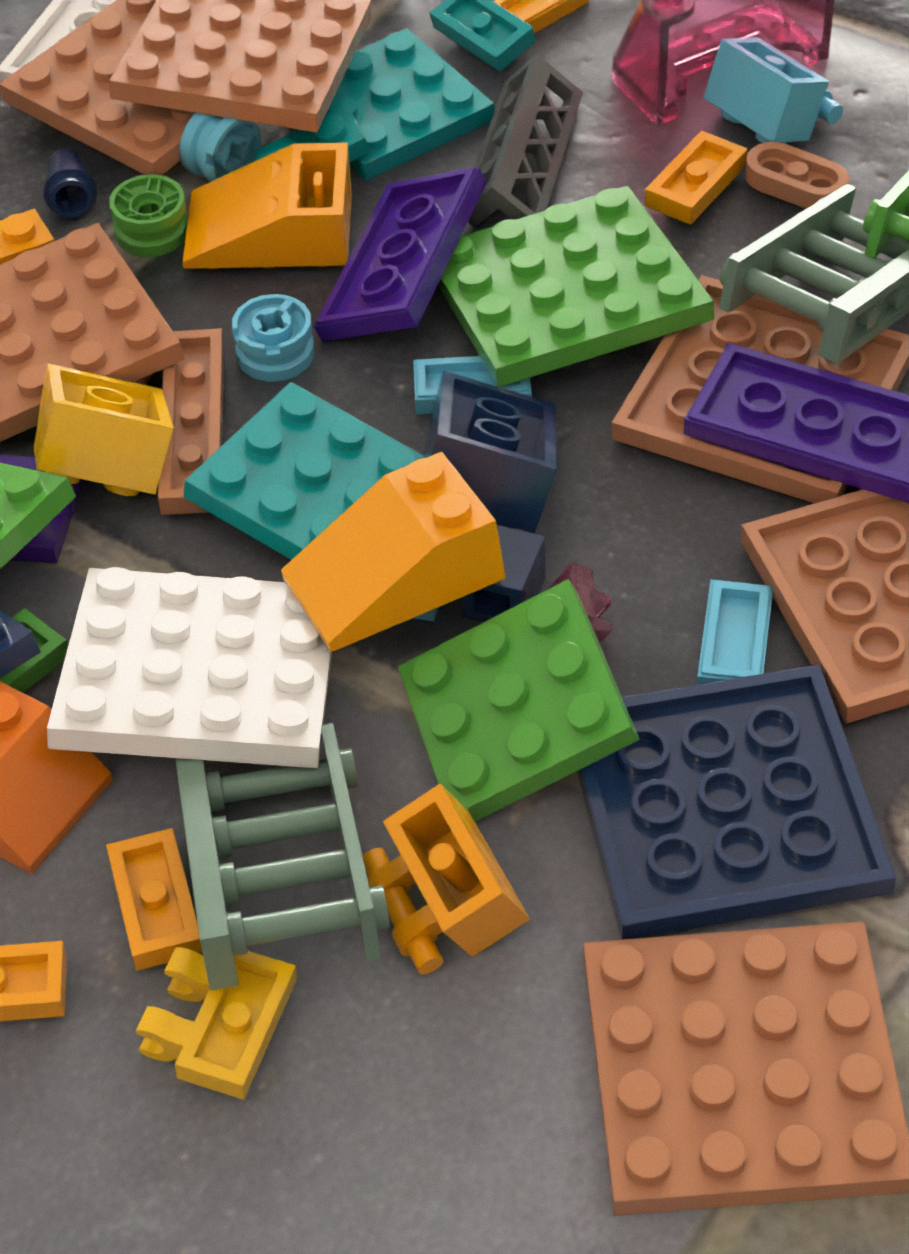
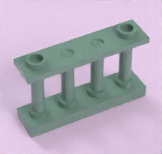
(861, 306)
(221, 885)

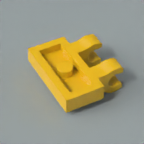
(233, 1024)

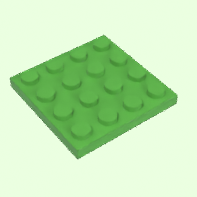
(570, 286)

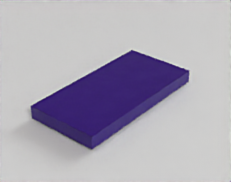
(401, 255)
(805, 420)

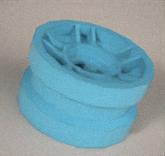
(217, 145)
(273, 337)

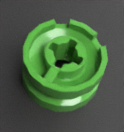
(149, 215)

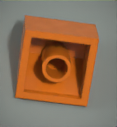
(39, 786)

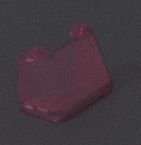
(684, 36)

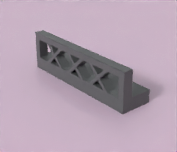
(516, 132)

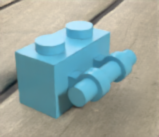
(768, 91)

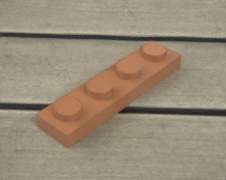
(195, 407)

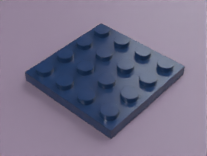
(733, 806)

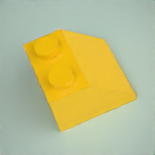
(102, 431)

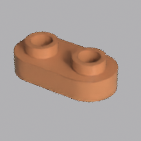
(792, 173)

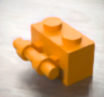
(456, 875)

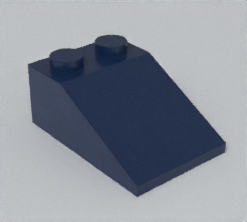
(497, 445)

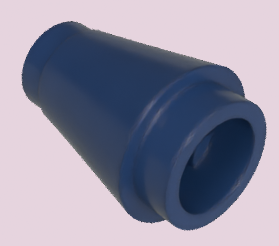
(69, 185)

